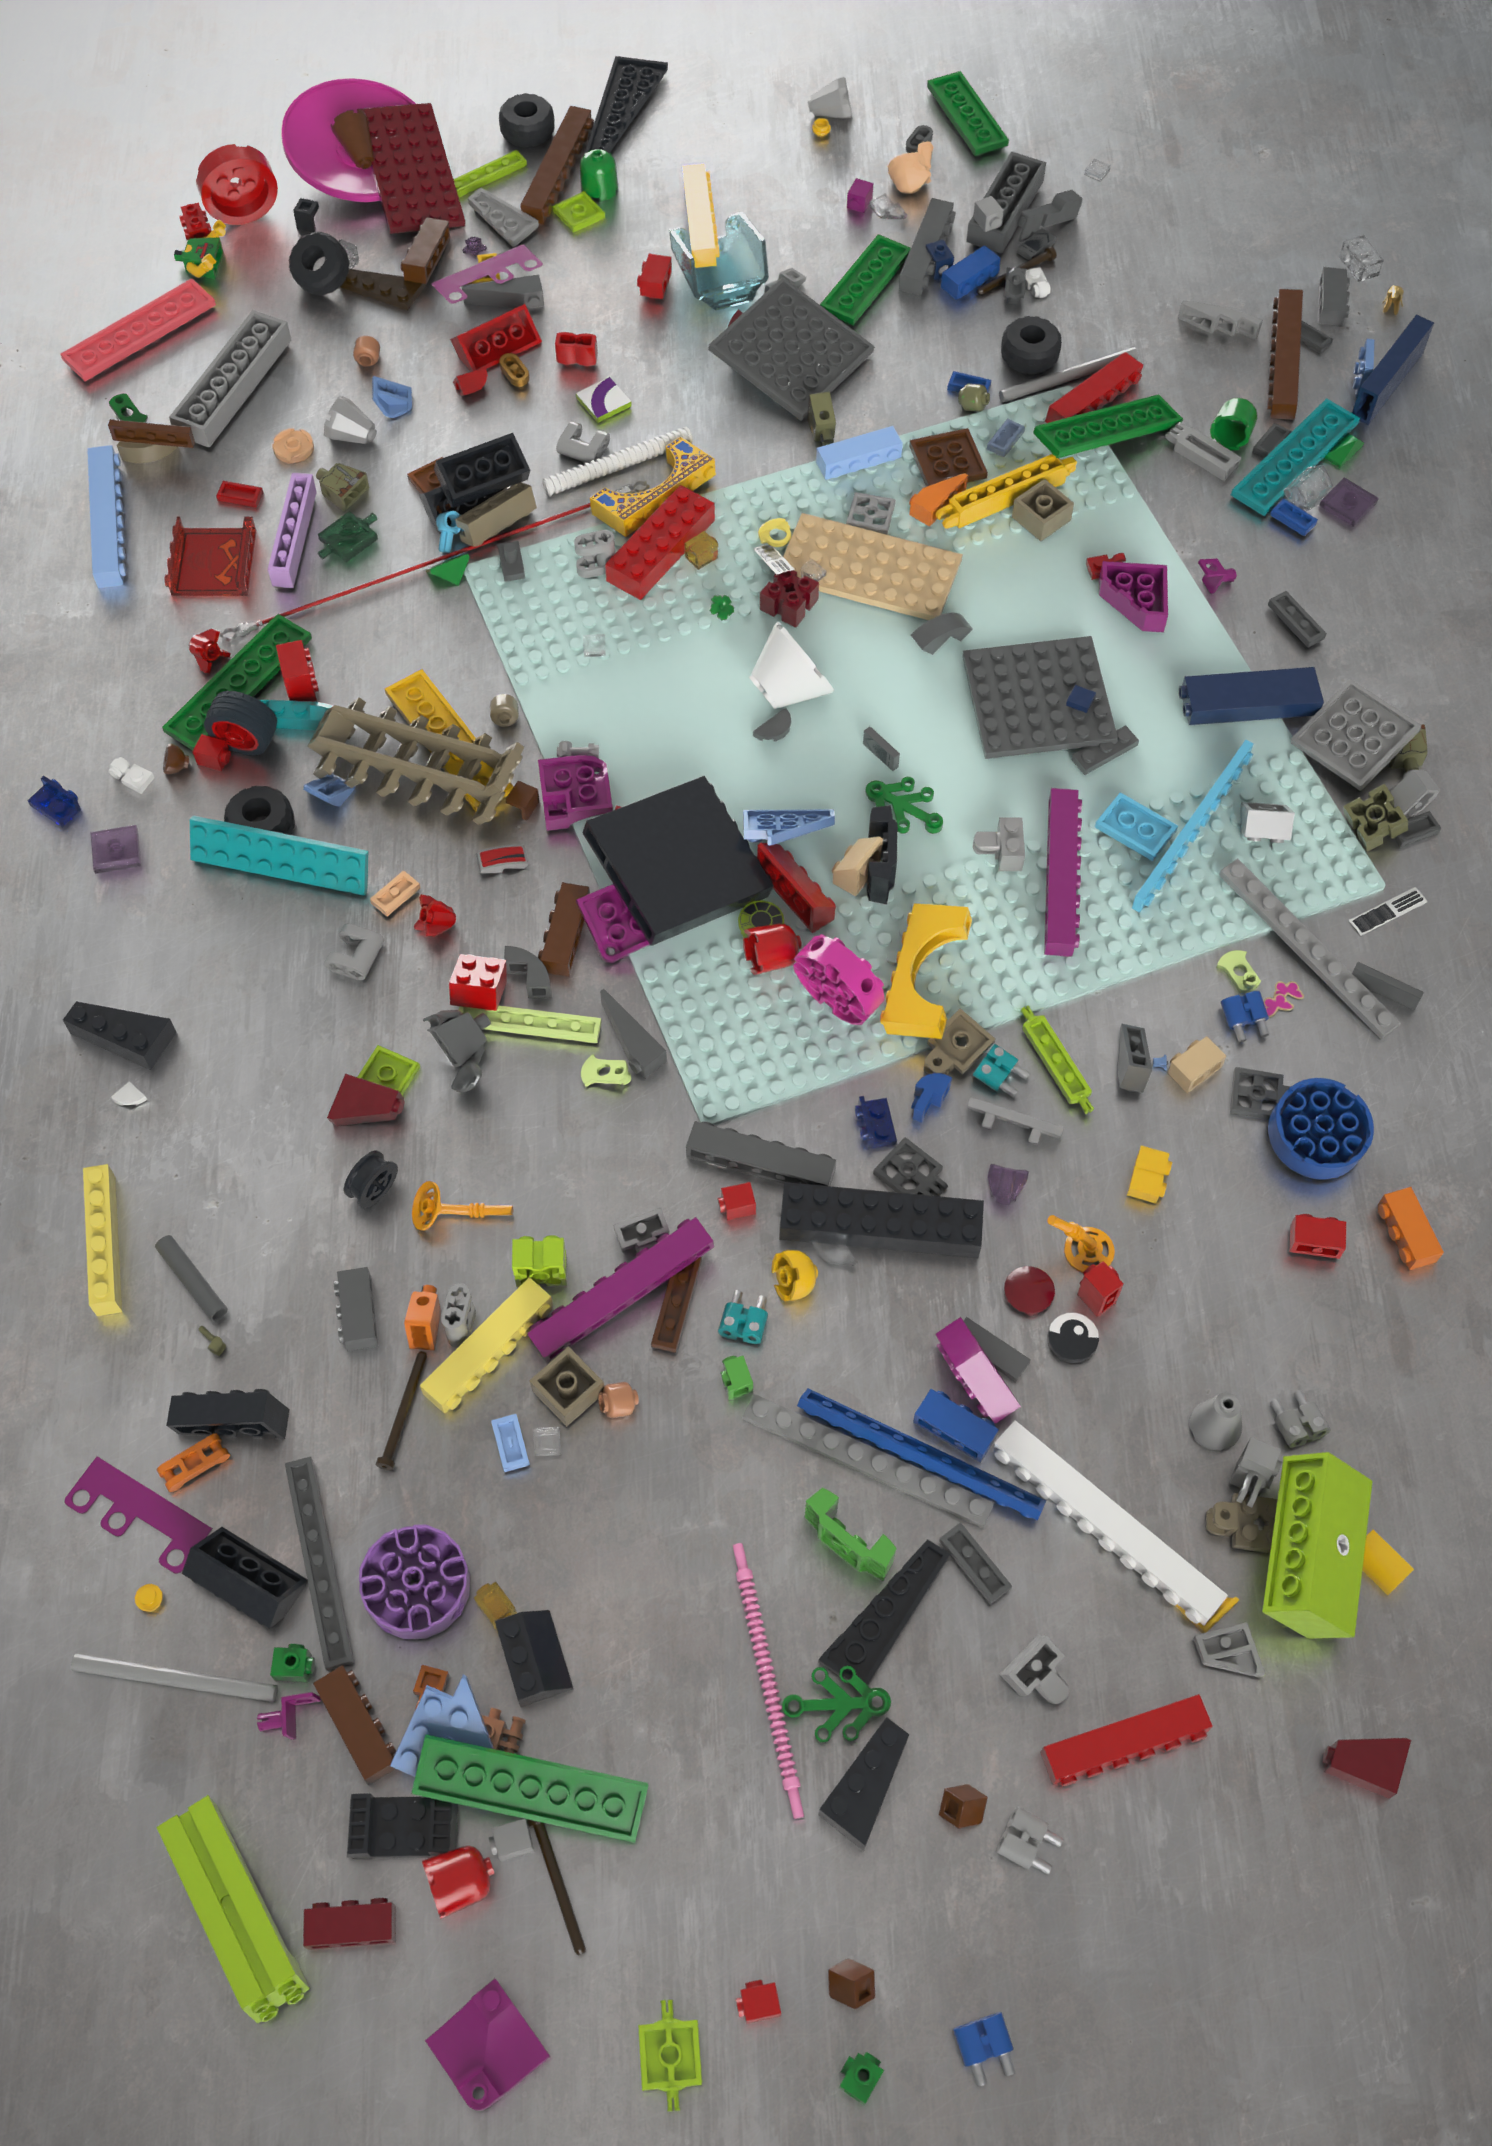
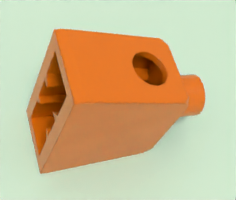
(423, 1318)

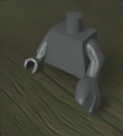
(462, 1043)

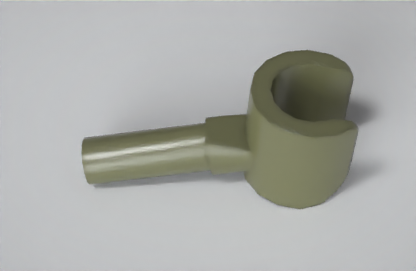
(216, 1346)

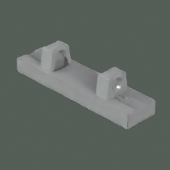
(1036, 1125)

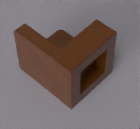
(524, 798)
(963, 1806)
(851, 1983)

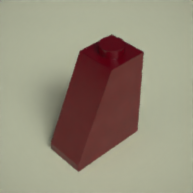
(364, 1102)
(1369, 1763)

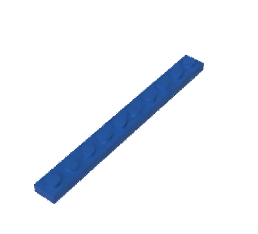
(922, 1453)

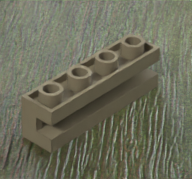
(496, 514)

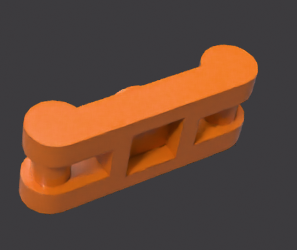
(193, 1462)

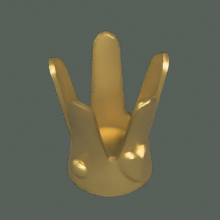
(1394, 296)

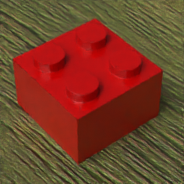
(297, 671)
(478, 982)

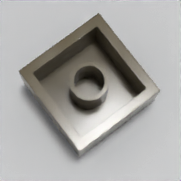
(1042, 510)
(567, 1386)

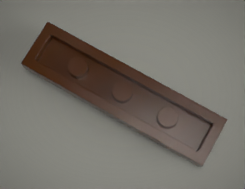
(151, 433)
(675, 1308)

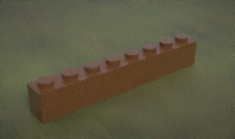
(557, 163)
(1286, 354)

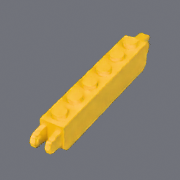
(1003, 490)

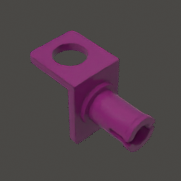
(1215, 574)
(287, 1715)

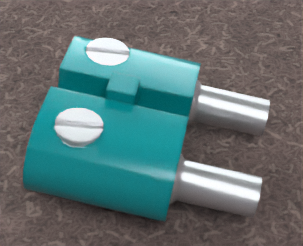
(997, 1067)
(743, 1322)

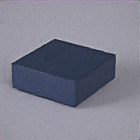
(1081, 699)

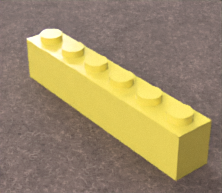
(102, 1240)
(486, 1346)

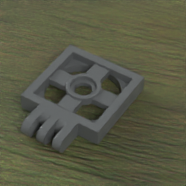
(1274, 1079)
(926, 1184)

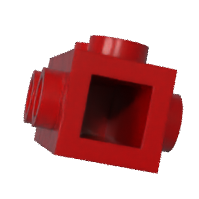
(195, 221)

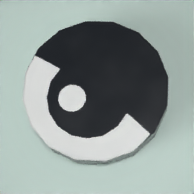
(1073, 1337)

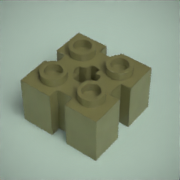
(1388, 819)

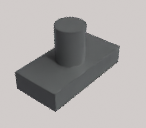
(511, 561)

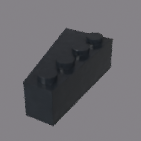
(122, 1032)
(228, 1413)
(861, 1791)

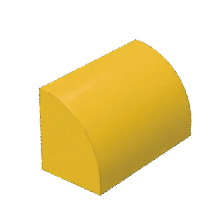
(1383, 1563)

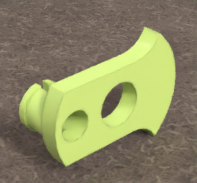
(1235, 959)
(592, 1066)

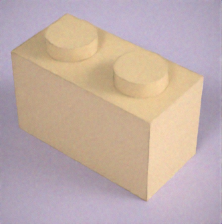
(1196, 1064)

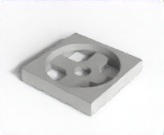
(860, 498)

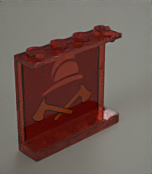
(211, 560)

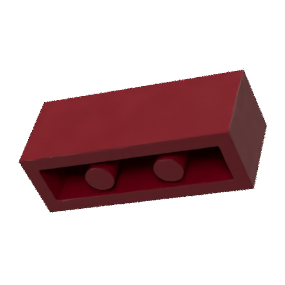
(349, 1924)

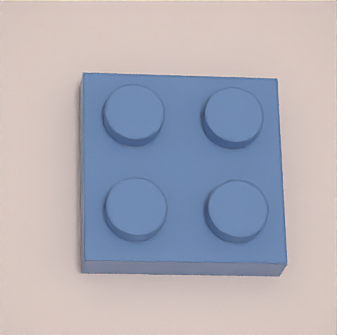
(1365, 365)

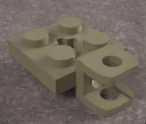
(948, 1054)
(1239, 1519)

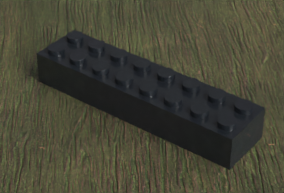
(882, 1220)

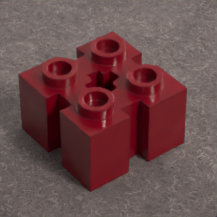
(789, 597)

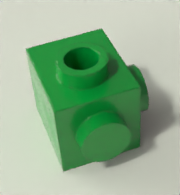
(292, 1664)
(861, 2076)

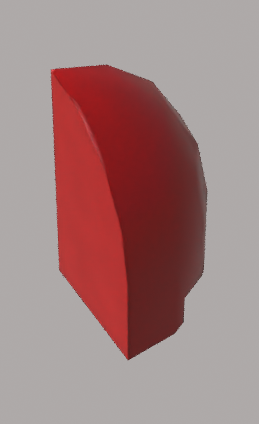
(471, 381)

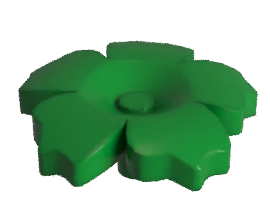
(721, 606)

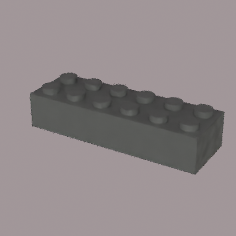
(1013, 191)

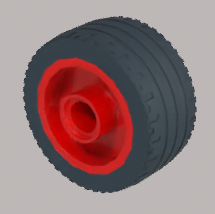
(241, 722)

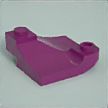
(573, 790)
(611, 924)
(487, 2047)

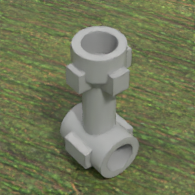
(565, 749)

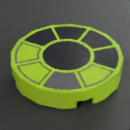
(759, 914)

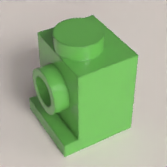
(736, 1377)

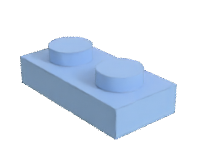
(510, 1442)

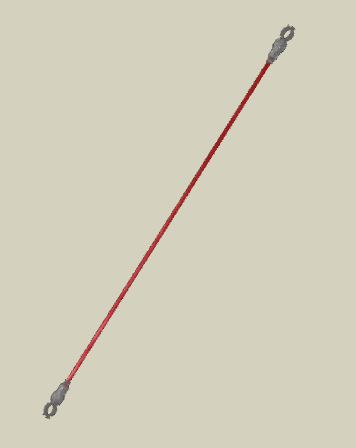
(245, 628)

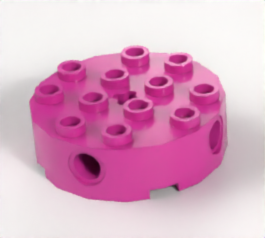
(839, 979)

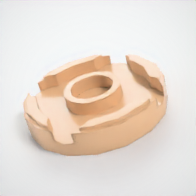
(293, 445)

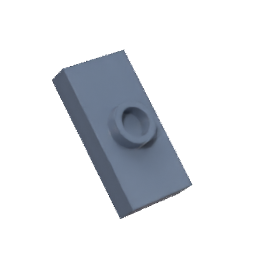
(1005, 438)

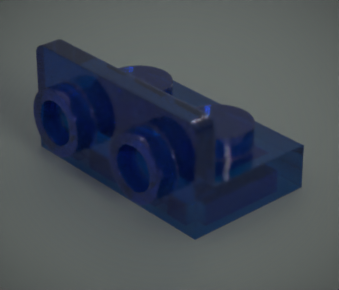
(55, 802)
(876, 1123)

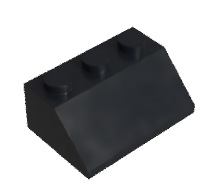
(533, 1656)

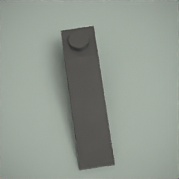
(509, 294)
(641, 1049)

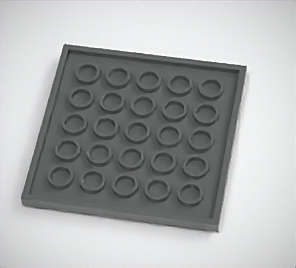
(791, 347)
(1024, 693)

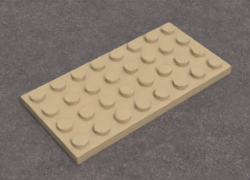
(875, 566)

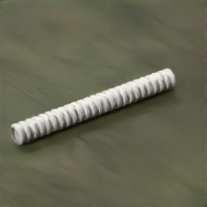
(613, 462)

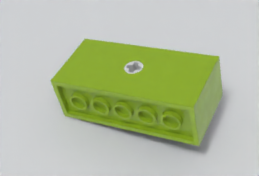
(1318, 1546)

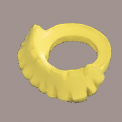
(778, 523)

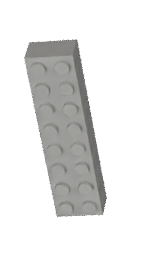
(232, 377)

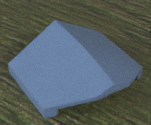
(391, 397)
(329, 789)

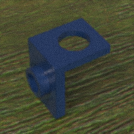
(941, 256)

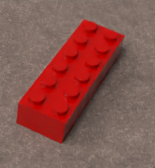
(659, 542)

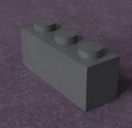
(1333, 296)
(356, 1309)

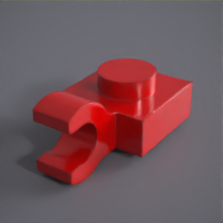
(1095, 563)

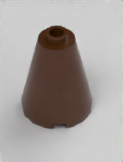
(354, 135)

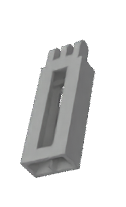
(1203, 451)

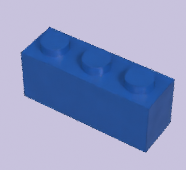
(970, 272)
(956, 1425)

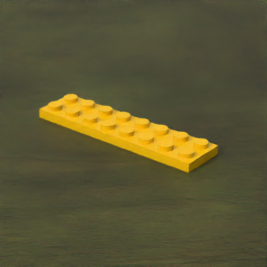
(419, 696)

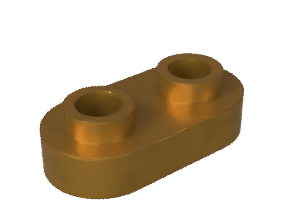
(514, 370)

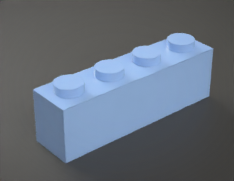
(859, 452)

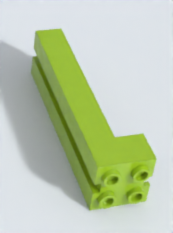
(232, 1911)

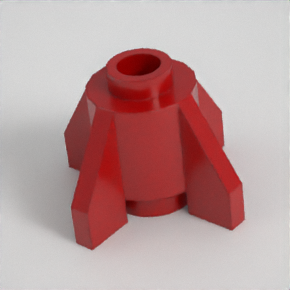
(206, 649)
(434, 916)

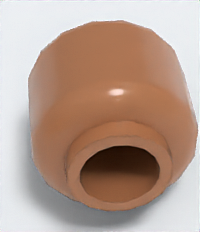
(366, 351)
(618, 1399)

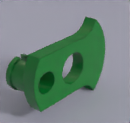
(121, 403)

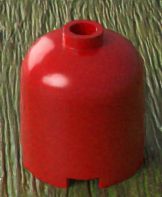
(771, 947)
(458, 1879)

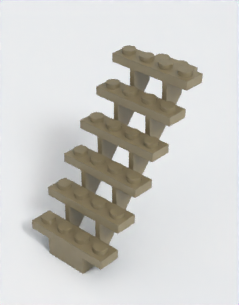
(339, 724)

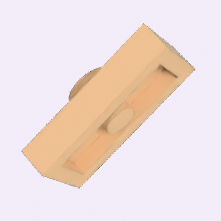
(395, 893)

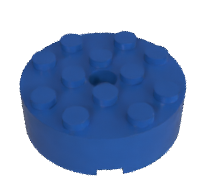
(1320, 1128)

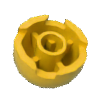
(794, 1274)

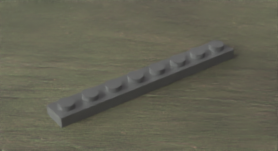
(319, 1564)

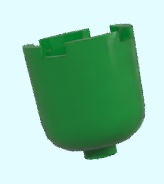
(598, 174)
(1234, 423)

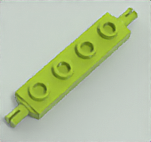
(1057, 1059)

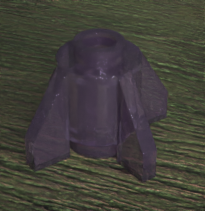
(1006, 1183)

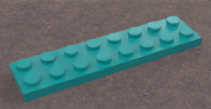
(1296, 453)
(279, 855)

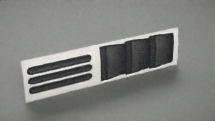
(773, 559)
(1388, 911)

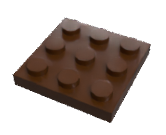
(948, 456)

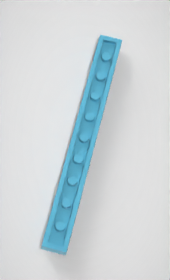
(1190, 831)

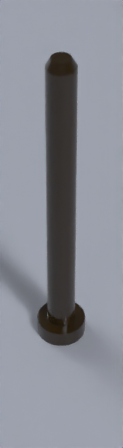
(1049, 254)
(386, 1462)
(559, 1886)

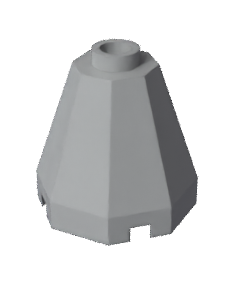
(831, 100)
(348, 423)

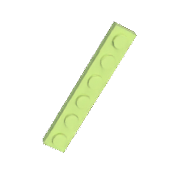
(540, 1023)

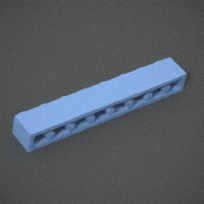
(106, 517)

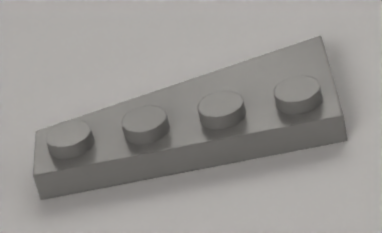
(503, 217)

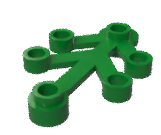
(902, 803)
(841, 1703)

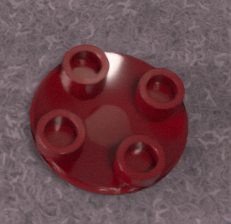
(1029, 1290)

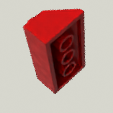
(502, 335)
(795, 887)

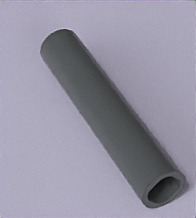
(191, 1278)

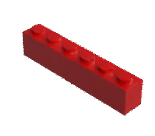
(1097, 389)
(1125, 1740)

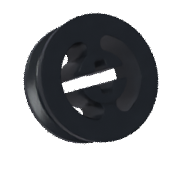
(370, 1179)

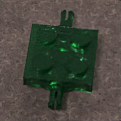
(348, 536)

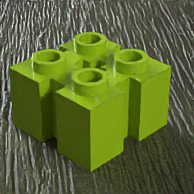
(540, 1260)

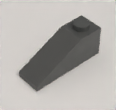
(1133, 1059)

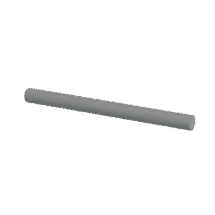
(1060, 377)
(174, 1677)

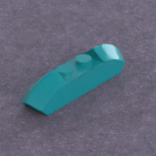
(297, 714)

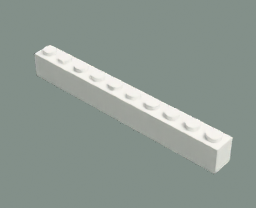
(1109, 1523)

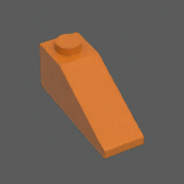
(936, 496)

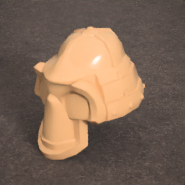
(912, 169)

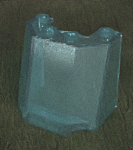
(738, 269)

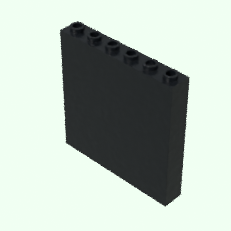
(677, 859)

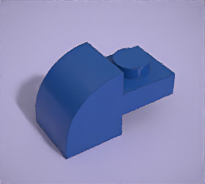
(930, 1090)

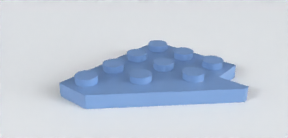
(784, 824)
(444, 1717)

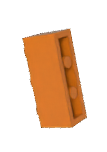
(1409, 1228)

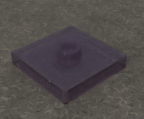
(1348, 501)
(115, 849)

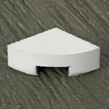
(128, 1095)

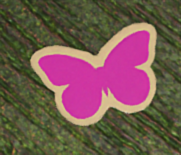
(1290, 989)
(1278, 1002)

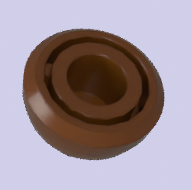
(174, 759)

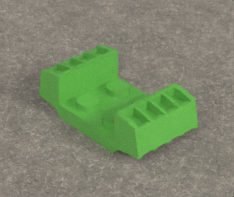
(831, 1531)

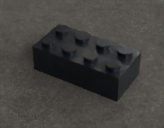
(482, 470)

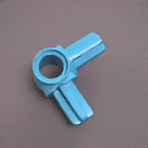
(447, 531)

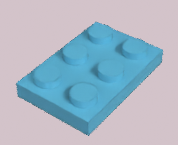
(1136, 826)

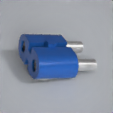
(1243, 1011)
(984, 2040)

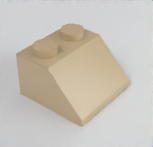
(853, 869)

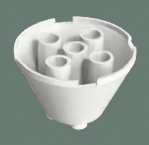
(787, 671)

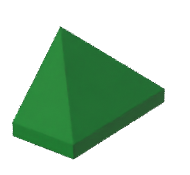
(1344, 450)
(450, 570)

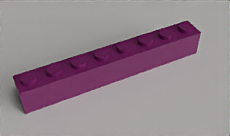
(1062, 873)
(620, 1289)

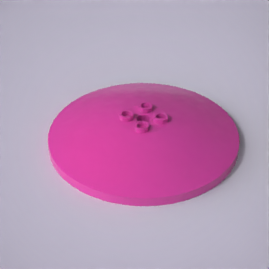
(314, 148)

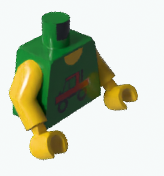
(203, 255)

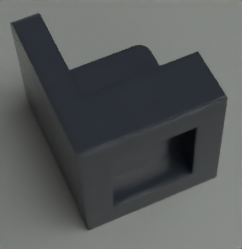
(304, 214)

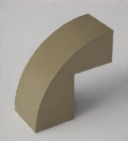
(142, 452)

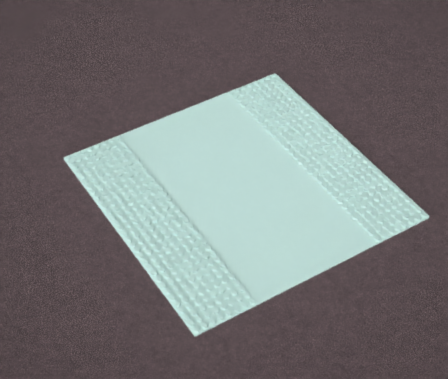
(682, 707)

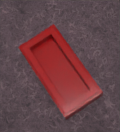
(239, 494)

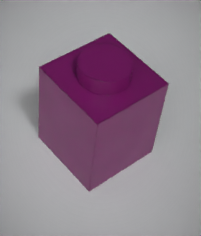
(860, 195)

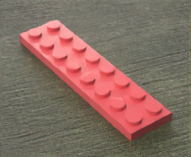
(138, 329)

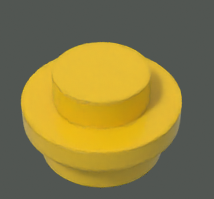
(821, 127)
(148, 1597)

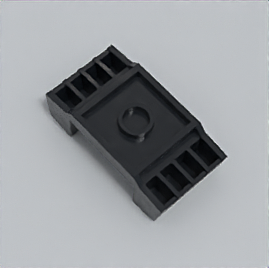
(882, 874)
(400, 1827)

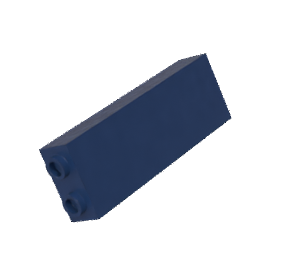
(1392, 369)
(1251, 695)

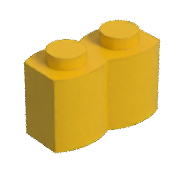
(1149, 1174)

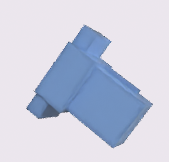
(1160, 1062)

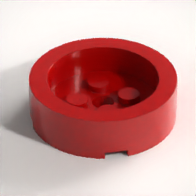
(234, 201)

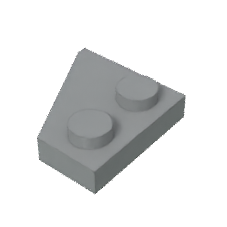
(1230, 1650)

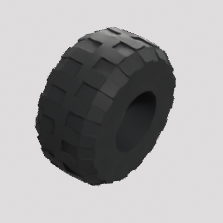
(526, 120)
(330, 274)
(1031, 345)
(260, 802)

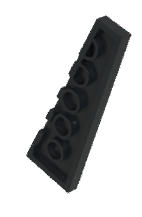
(880, 1624)

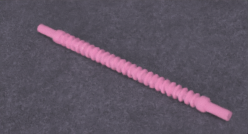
(791, 1782)

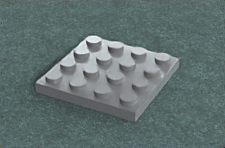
(1355, 734)

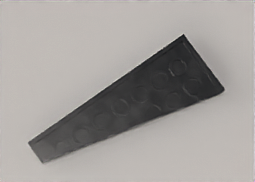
(625, 93)

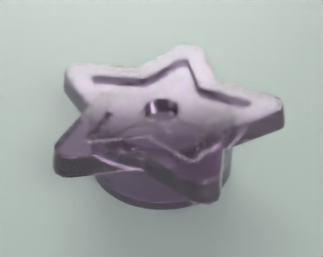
(474, 246)

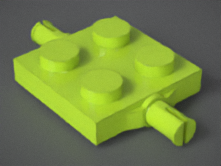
(670, 2055)

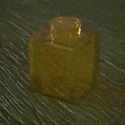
(701, 550)
(493, 1603)

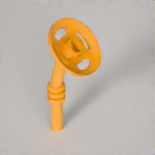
(433, 1207)
(1088, 1244)

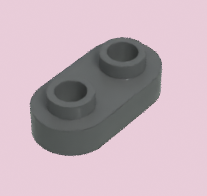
(920, 134)

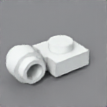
(1037, 283)
(134, 778)

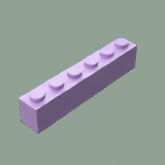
(292, 530)

